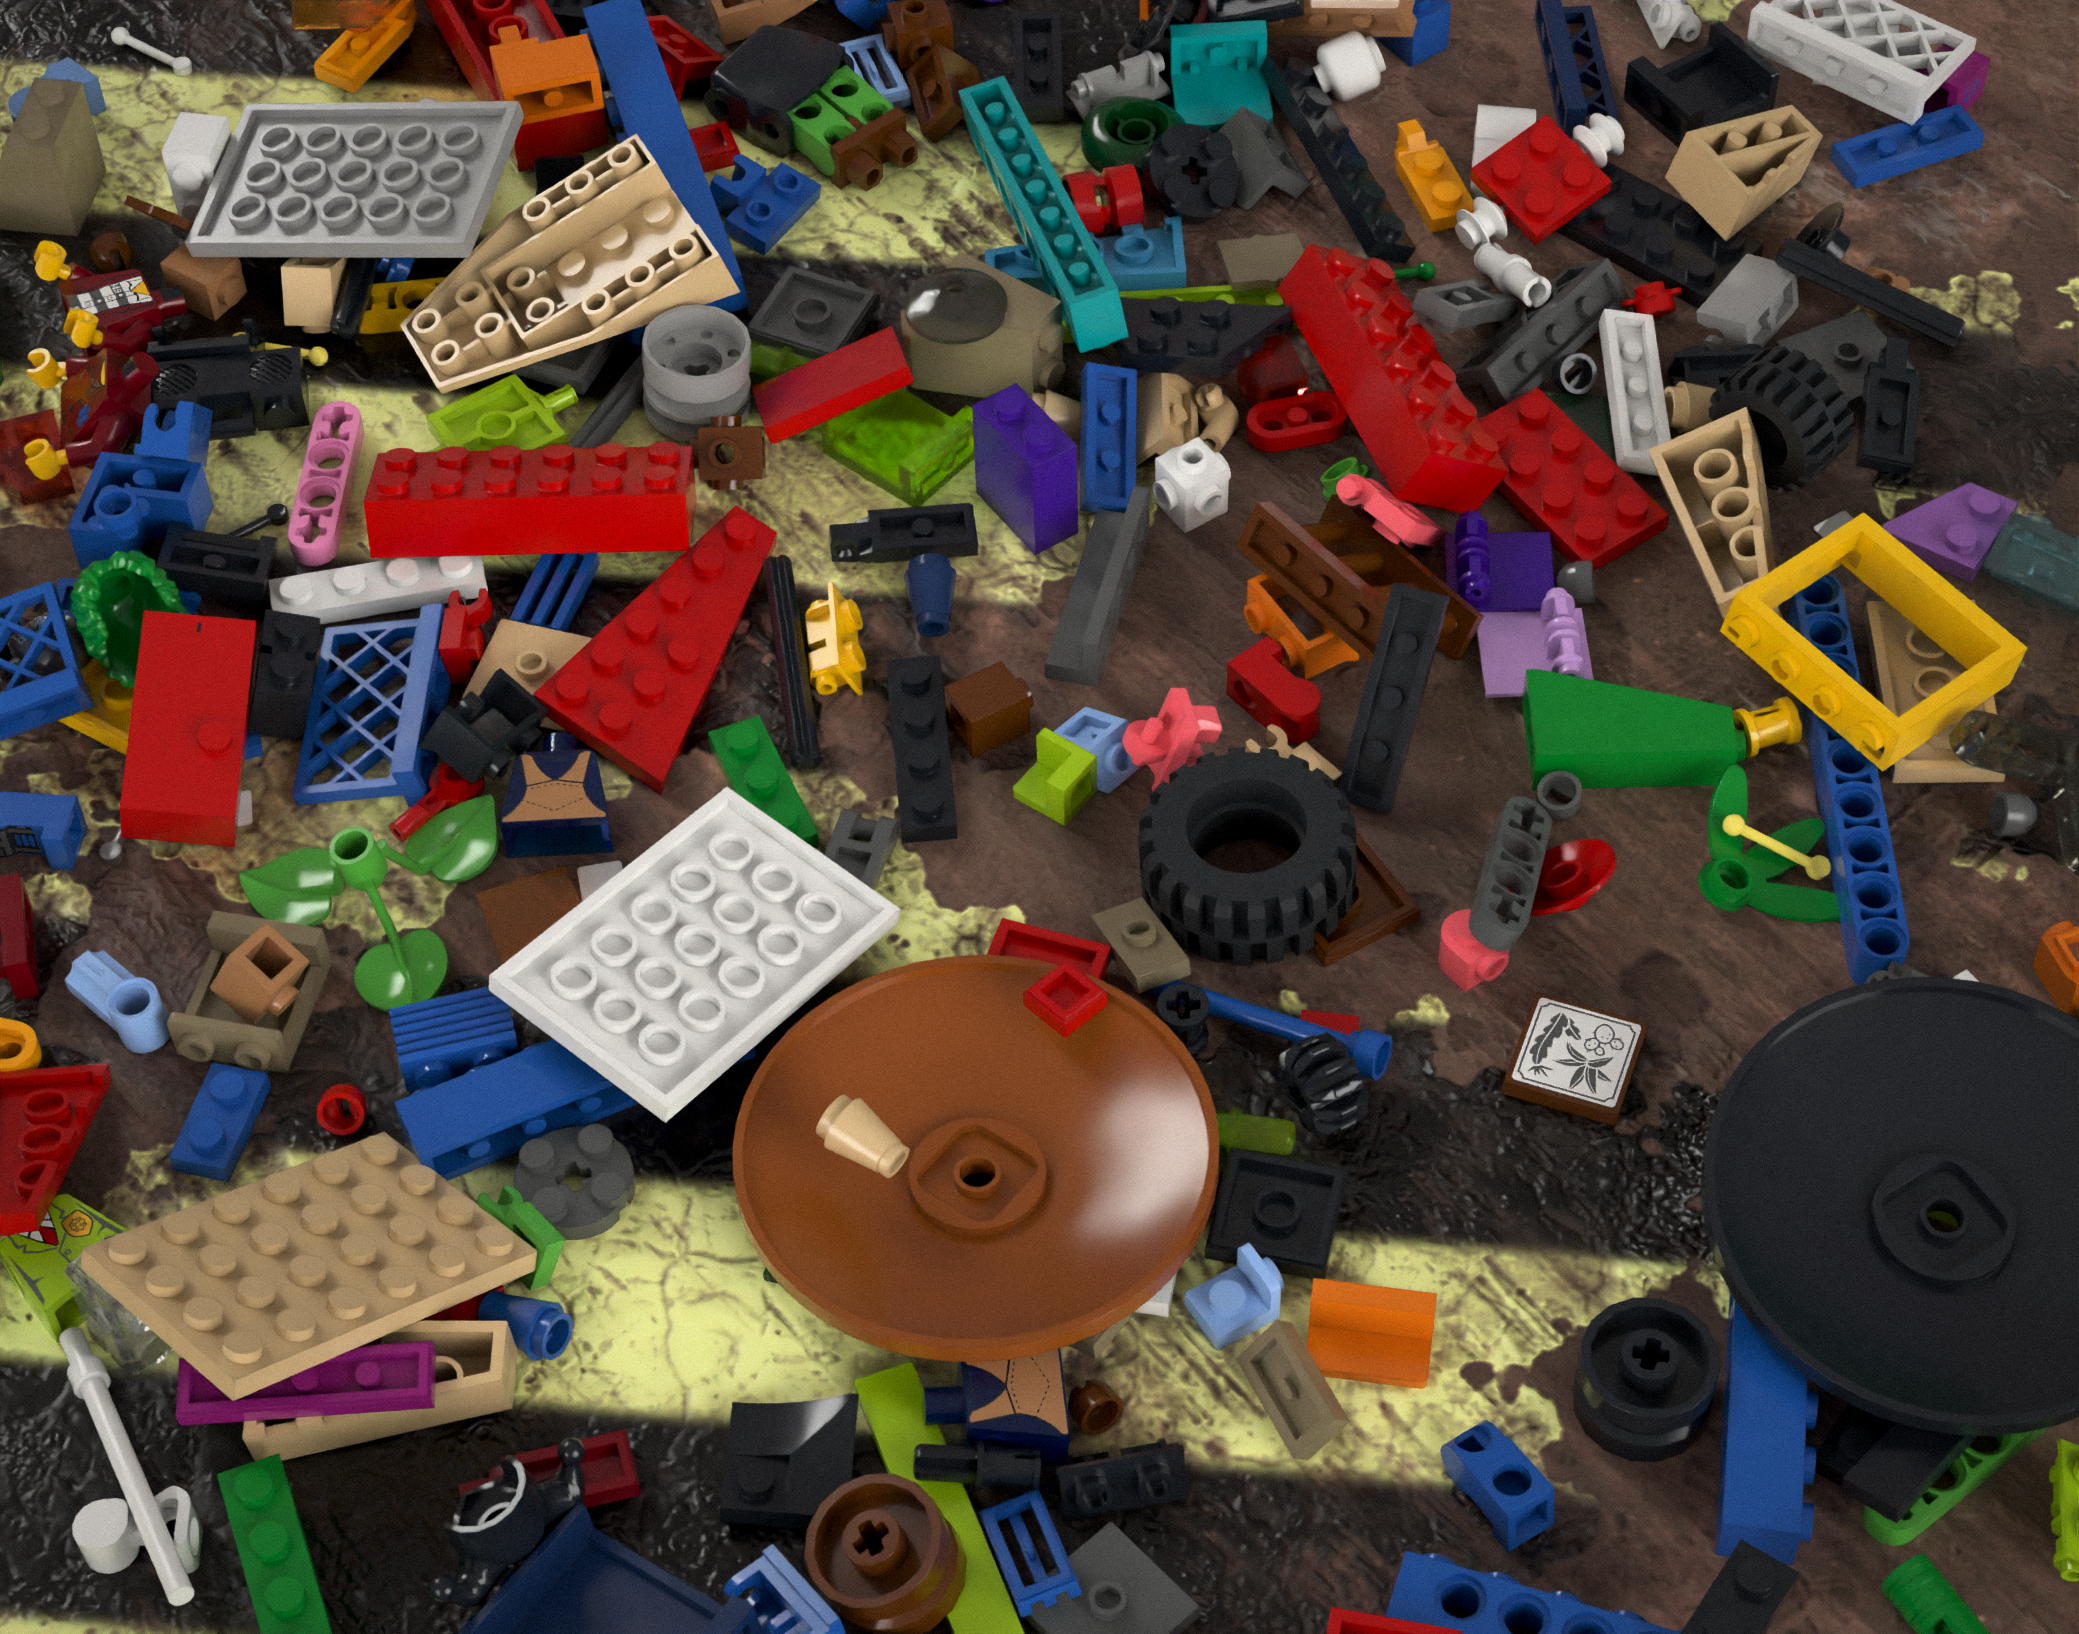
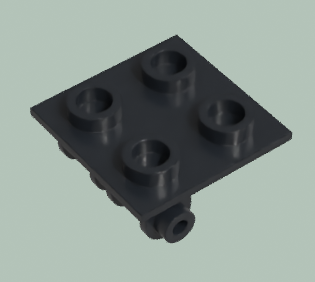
(1155, 32)

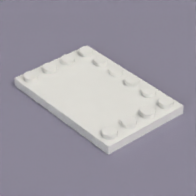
(694, 952)

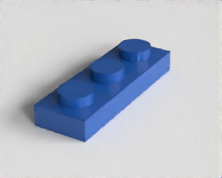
(1906, 146)
(1107, 437)

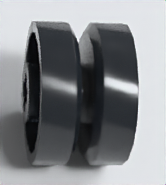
(1645, 1379)

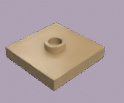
(526, 654)

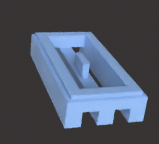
(900, 90)

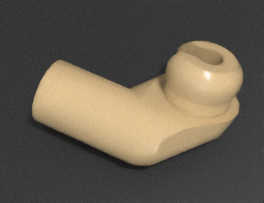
(1218, 415)

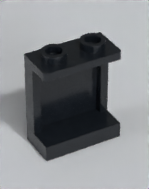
(1703, 87)

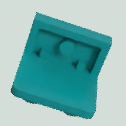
(1218, 71)

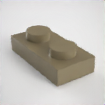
(1292, 1390)

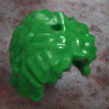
(111, 607)

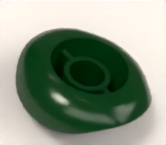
(1124, 129)

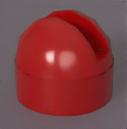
(331, 1109)

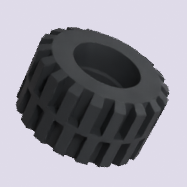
(1794, 412)

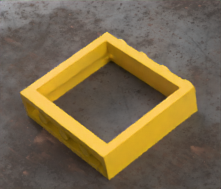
(1916, 593)

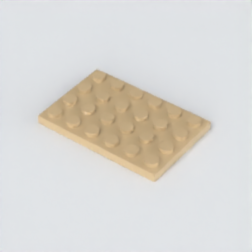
(307, 1263)

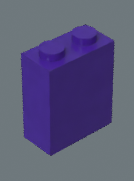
(1025, 468)

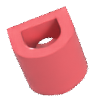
(1464, 957)

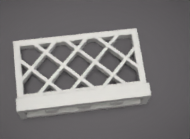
(1849, 62)

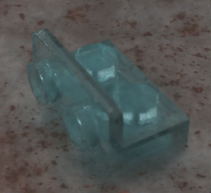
(2037, 560)

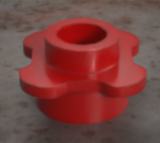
(1653, 299)

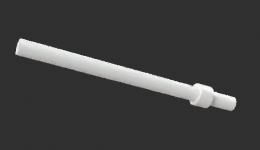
(91, 1382)

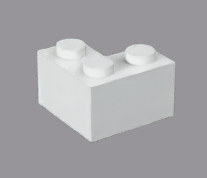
(193, 158)

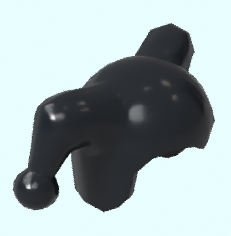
(505, 1523)

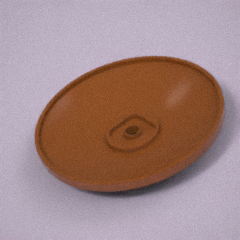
(1090, 1139)

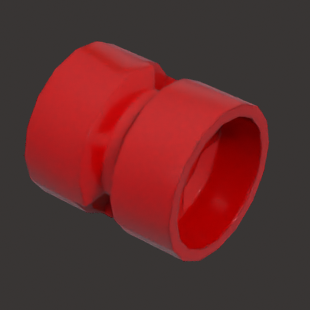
(1119, 197)

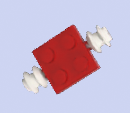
(1540, 180)

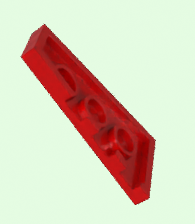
(40, 1133)

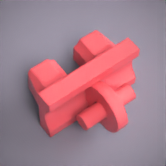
(1173, 736)

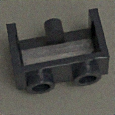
(487, 729)

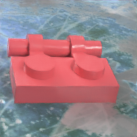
(1395, 518)

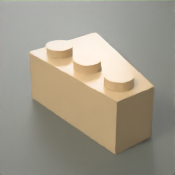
(1742, 165)

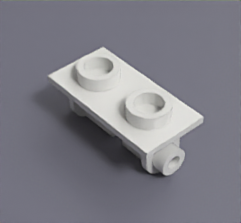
(1670, 20)

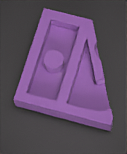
(1954, 529)

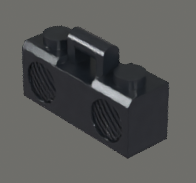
(241, 388)

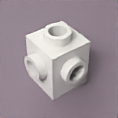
(1191, 484)

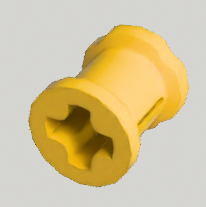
(1769, 725)

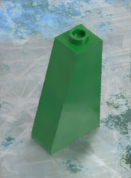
(1624, 734)

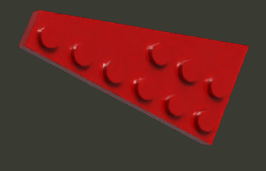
(655, 662)

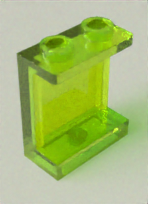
(901, 444)

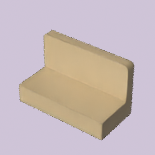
(1164, 414)

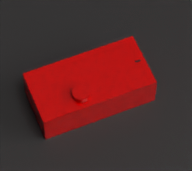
(188, 729)

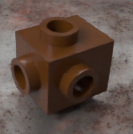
(915, 28)
(748, 448)

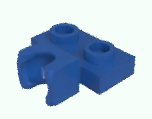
(762, 206)

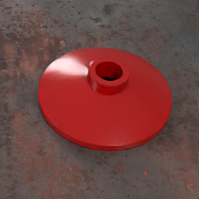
(1572, 875)

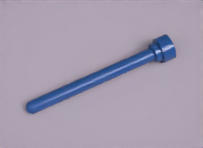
(1369, 1048)

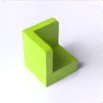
(1060, 778)

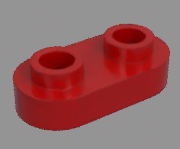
(1296, 422)

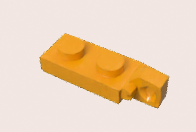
(359, 55)
(1429, 178)

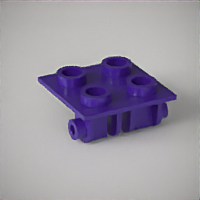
(1498, 568)

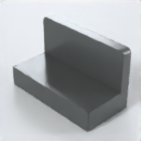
(1261, 158)

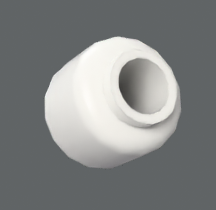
(1349, 66)

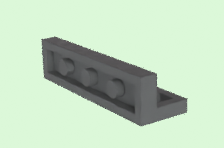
(1534, 338)
(1099, 593)

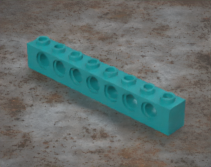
(1044, 215)

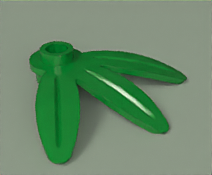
(1741, 878)

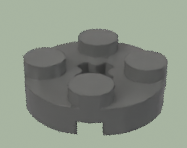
(570, 1152)

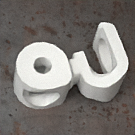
(112, 1538)

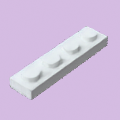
(1633, 388)
(377, 587)

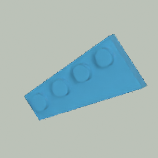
(1134, 258)

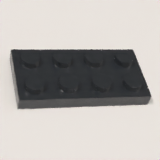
(1658, 237)

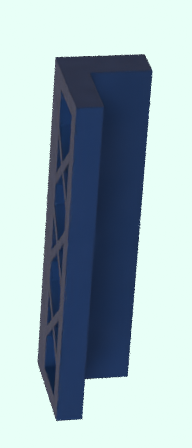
(1561, 68)

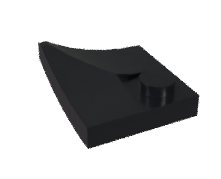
(786, 1459)

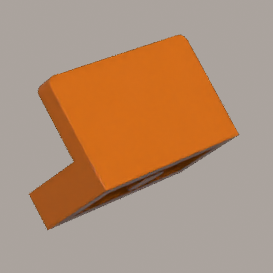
(1371, 1332)

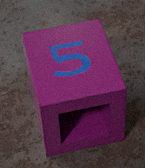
(1962, 86)

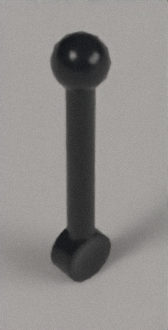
(276, 515)

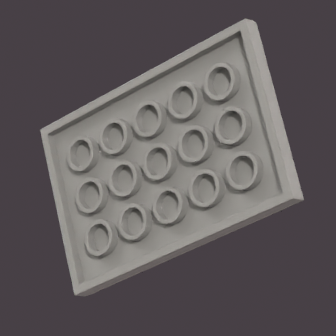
(356, 180)

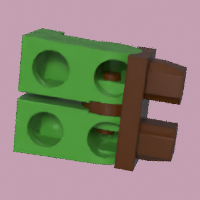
(853, 132)

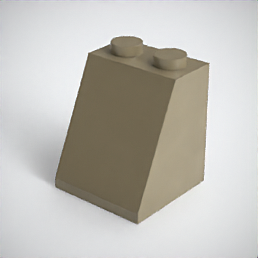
(50, 161)
(1021, 351)

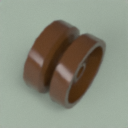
(885, 1556)

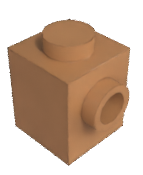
(207, 283)
(260, 975)

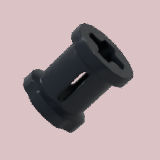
(1192, 1021)

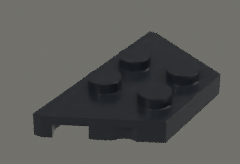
(1195, 336)

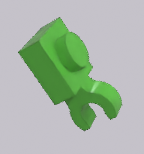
(531, 1227)

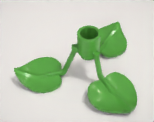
(301, 883)

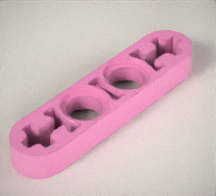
(323, 482)

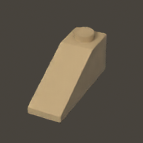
(311, 291)

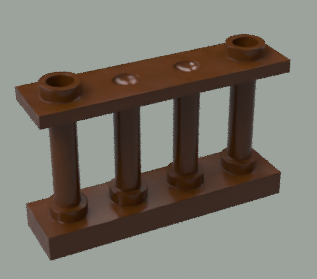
(1347, 572)

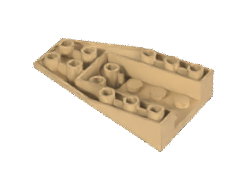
(568, 272)

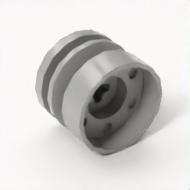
(695, 369)

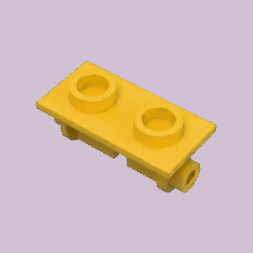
(836, 627)

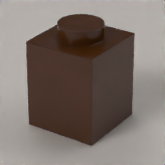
(988, 708)

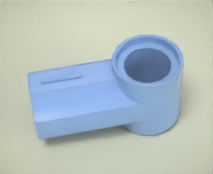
(121, 1000)

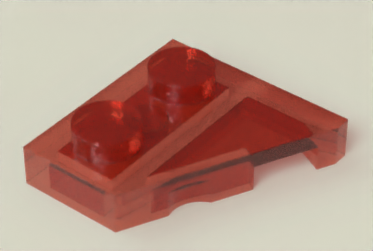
(15, 473)

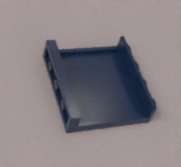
(597, 1586)

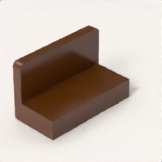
(935, 88)

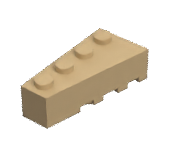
(472, 1379)

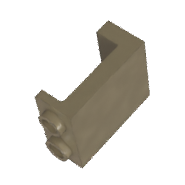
(217, 1032)

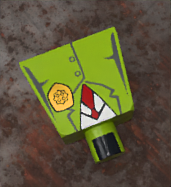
(40, 1258)

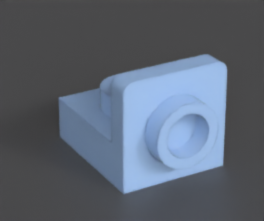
(1102, 736)
(1237, 1299)

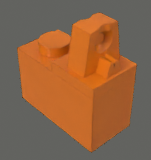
(548, 76)

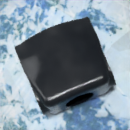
(768, 79)

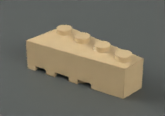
(1721, 502)

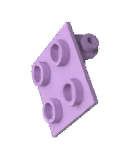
(1532, 640)

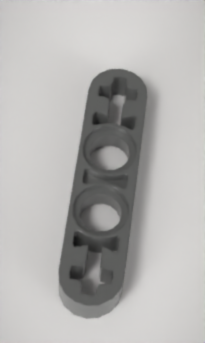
(1516, 874)

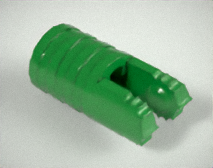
(1929, 1600)

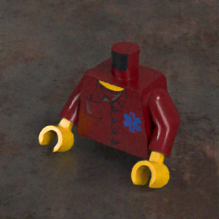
(99, 406)

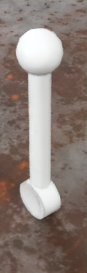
(181, 65)

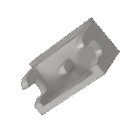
(1749, 304)

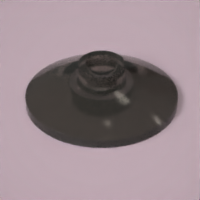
(956, 306)

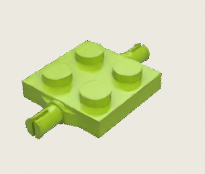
(502, 416)

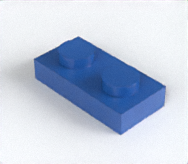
(220, 1122)

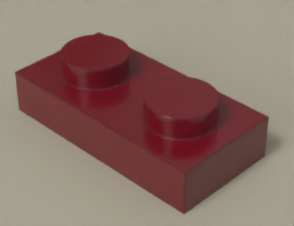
(17, 933)

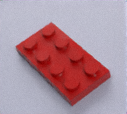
(1569, 483)

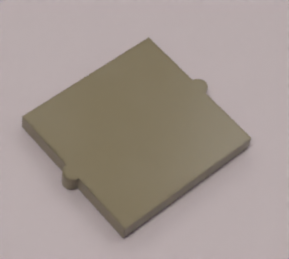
(1259, 260)

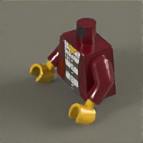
(107, 308)

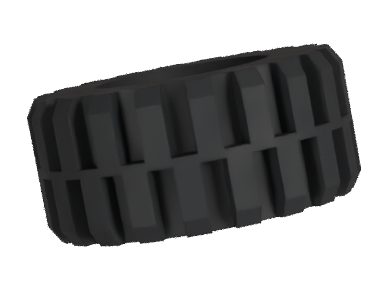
(1248, 799)

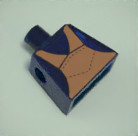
(556, 803)
(1006, 1404)

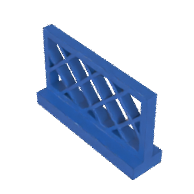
(46, 697)
(419, 700)

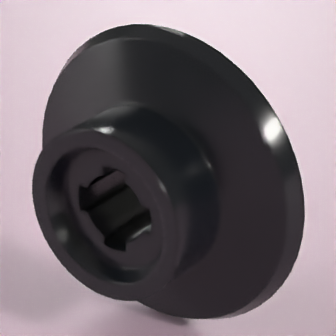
(1824, 232)

